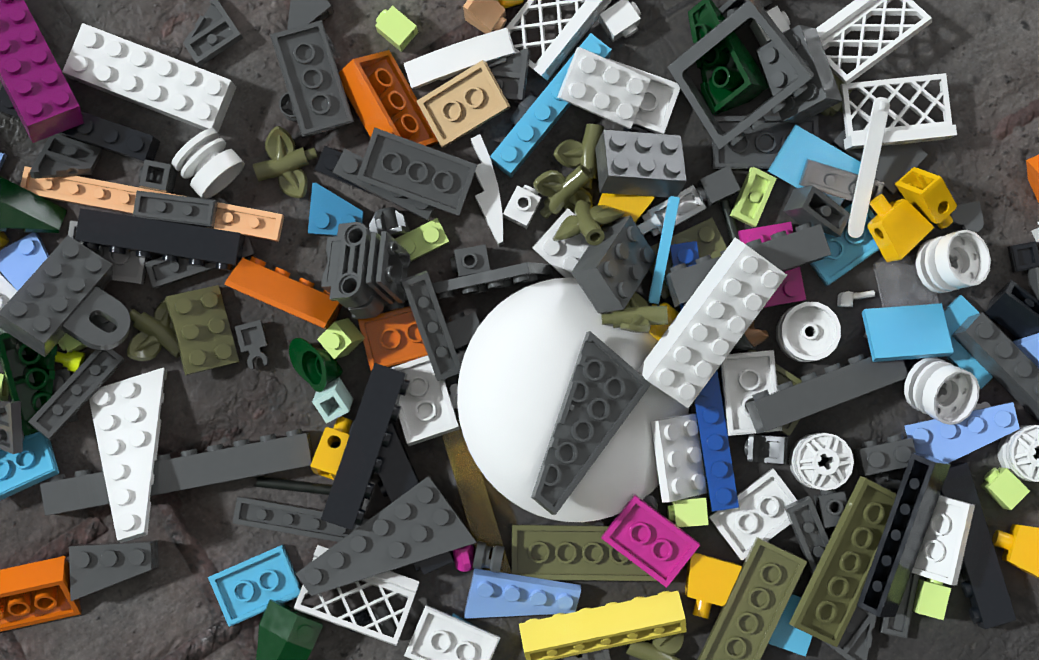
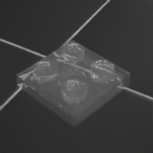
(901, 285)

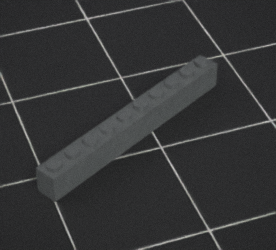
(187, 471)

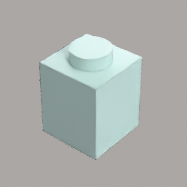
(333, 400)

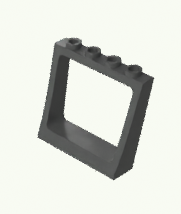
(679, 70)

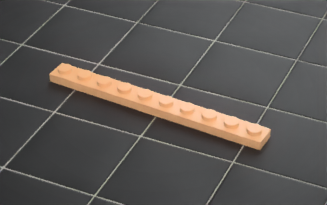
(122, 199)

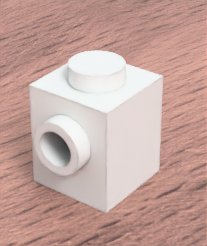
(779, 18)
(620, 19)
(522, 206)

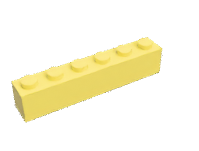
(603, 627)

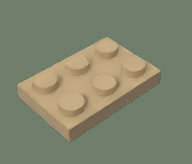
(463, 103)

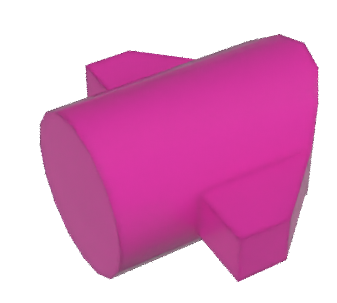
(464, 558)

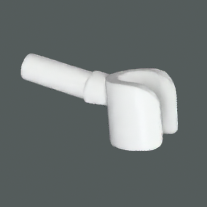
(845, 299)

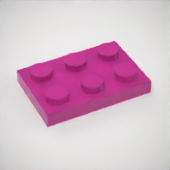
(792, 287)
(650, 540)

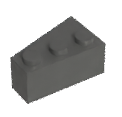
(106, 564)

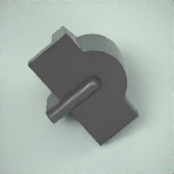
(389, 220)

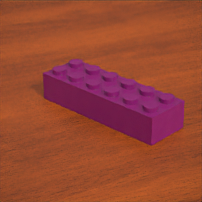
(33, 75)

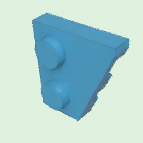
(329, 211)

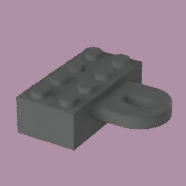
(63, 299)

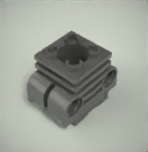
(364, 270)

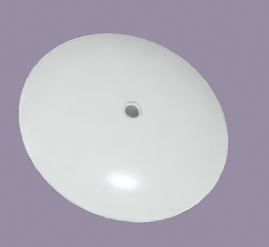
(515, 389)

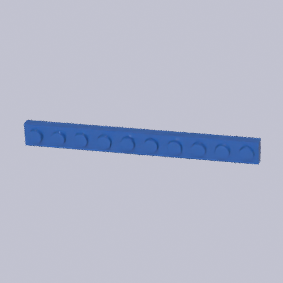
(711, 418)

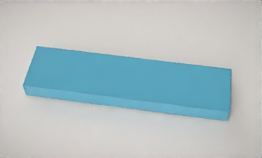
(663, 250)

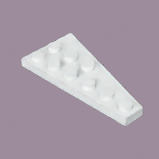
(128, 439)

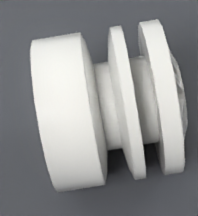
(207, 163)
(953, 261)
(941, 390)
(1017, 452)
(807, 454)

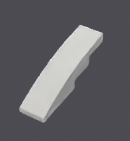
(459, 57)
(489, 199)

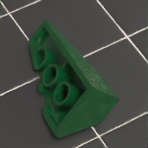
(727, 69)
(27, 210)
(27, 376)
(286, 633)

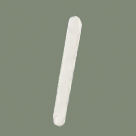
(868, 167)

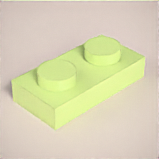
(753, 197)
(423, 239)

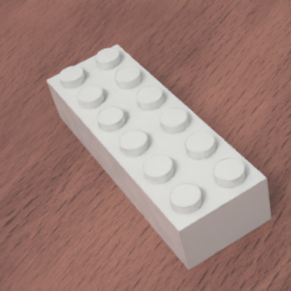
(149, 78)
(711, 323)

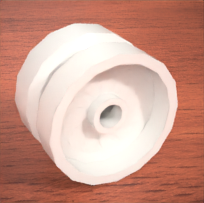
(823, 327)

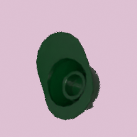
(313, 364)

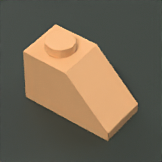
(485, 15)

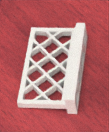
(850, 20)
(567, 37)
(906, 133)
(388, 581)

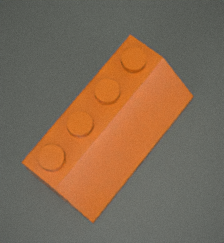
(385, 98)
(284, 293)
(36, 594)

